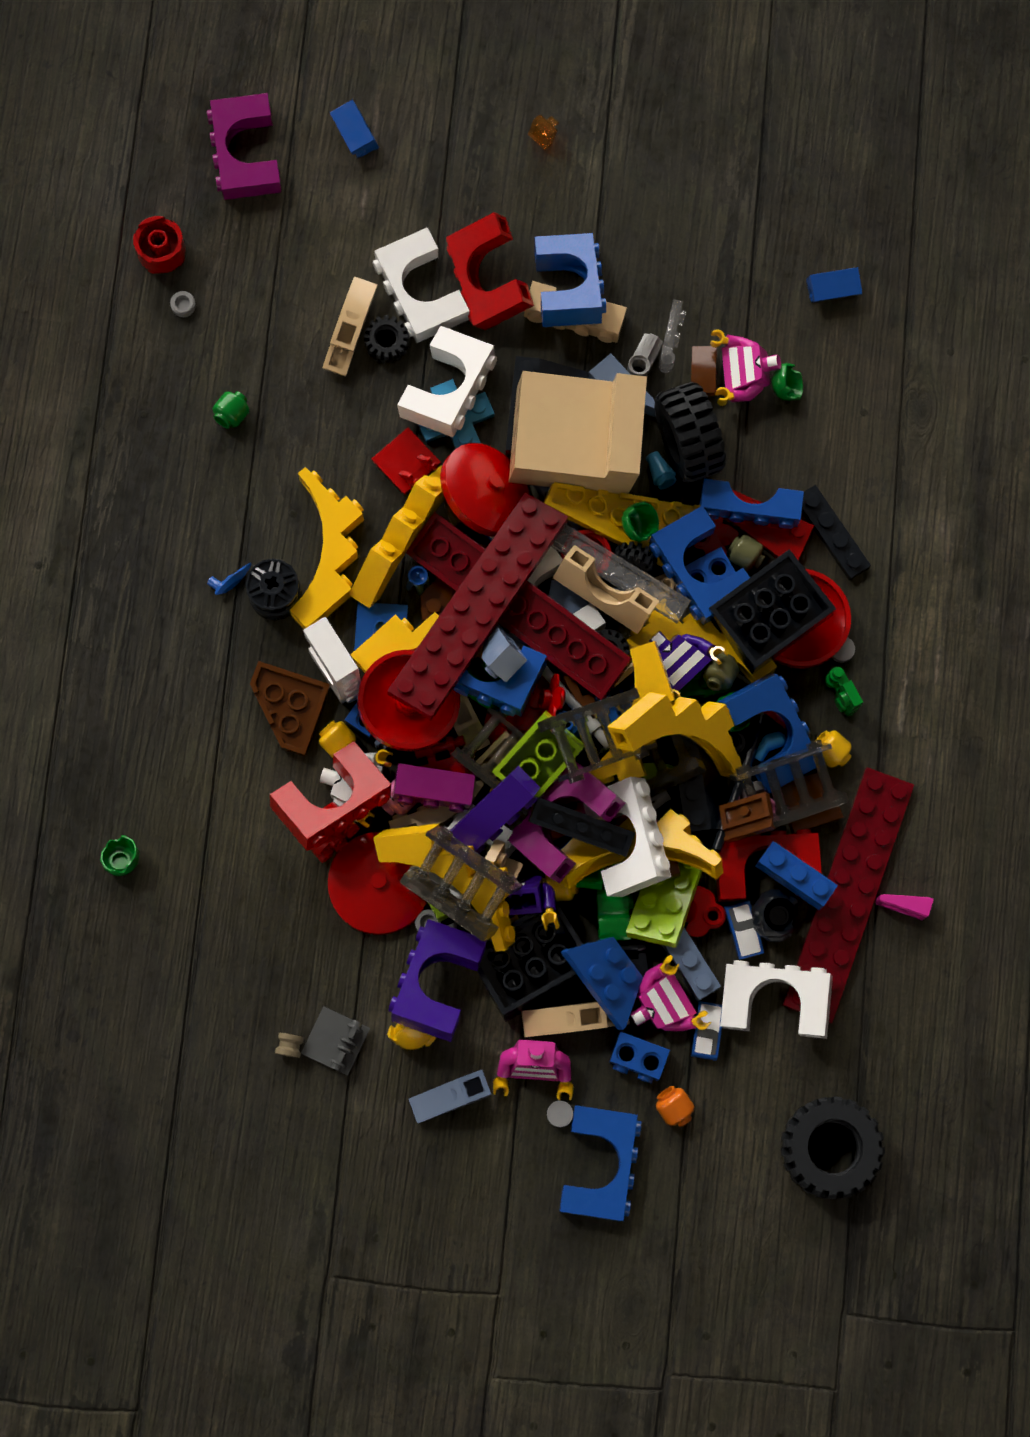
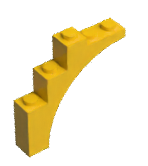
(338, 519)
(398, 537)
(690, 626)
(391, 637)
(649, 677)
(658, 717)
(677, 844)
(411, 847)

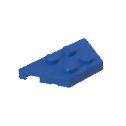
(608, 977)

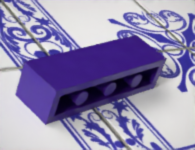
(496, 809)

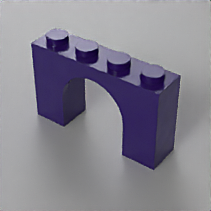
(435, 945)

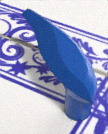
(230, 582)

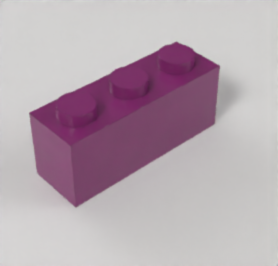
(433, 787)

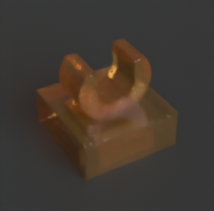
(543, 131)

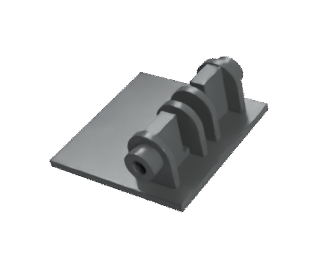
(335, 1040)

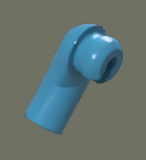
(768, 743)

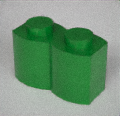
(613, 915)

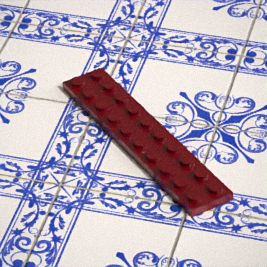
(477, 606)
(531, 616)
(858, 873)

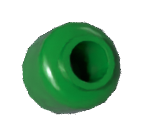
(230, 409)

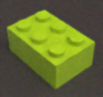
(538, 756)

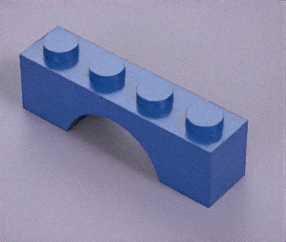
(781, 509)

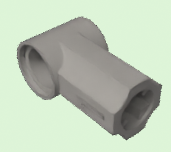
(645, 354)

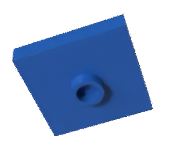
(373, 618)

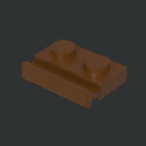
(747, 817)

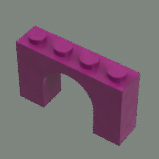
(229, 118)
(537, 842)

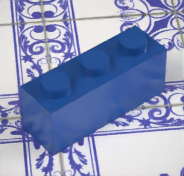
(796, 875)

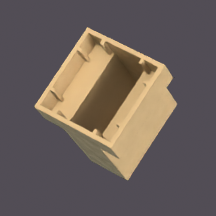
(578, 431)

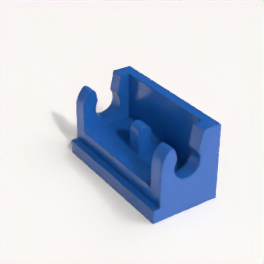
(354, 129)
(834, 284)

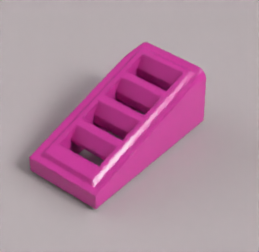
(909, 905)

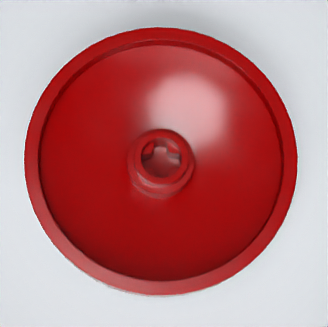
(479, 487)
(828, 637)
(393, 721)
(370, 891)

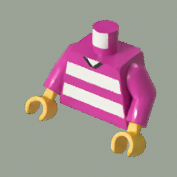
(744, 366)
(665, 1001)
(534, 1061)

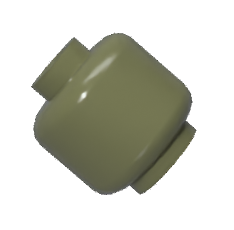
(746, 553)
(721, 676)

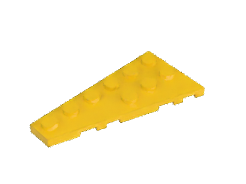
(603, 510)

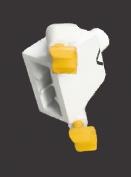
(341, 791)

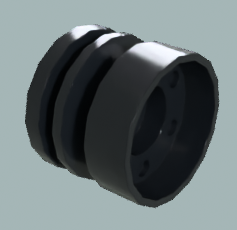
(273, 603)

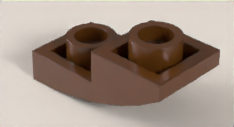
(704, 368)

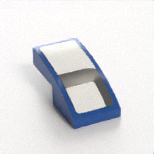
(741, 925)
(707, 1041)

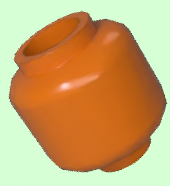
(675, 1106)

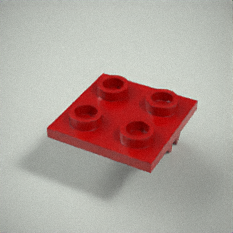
(406, 460)

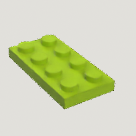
(664, 908)

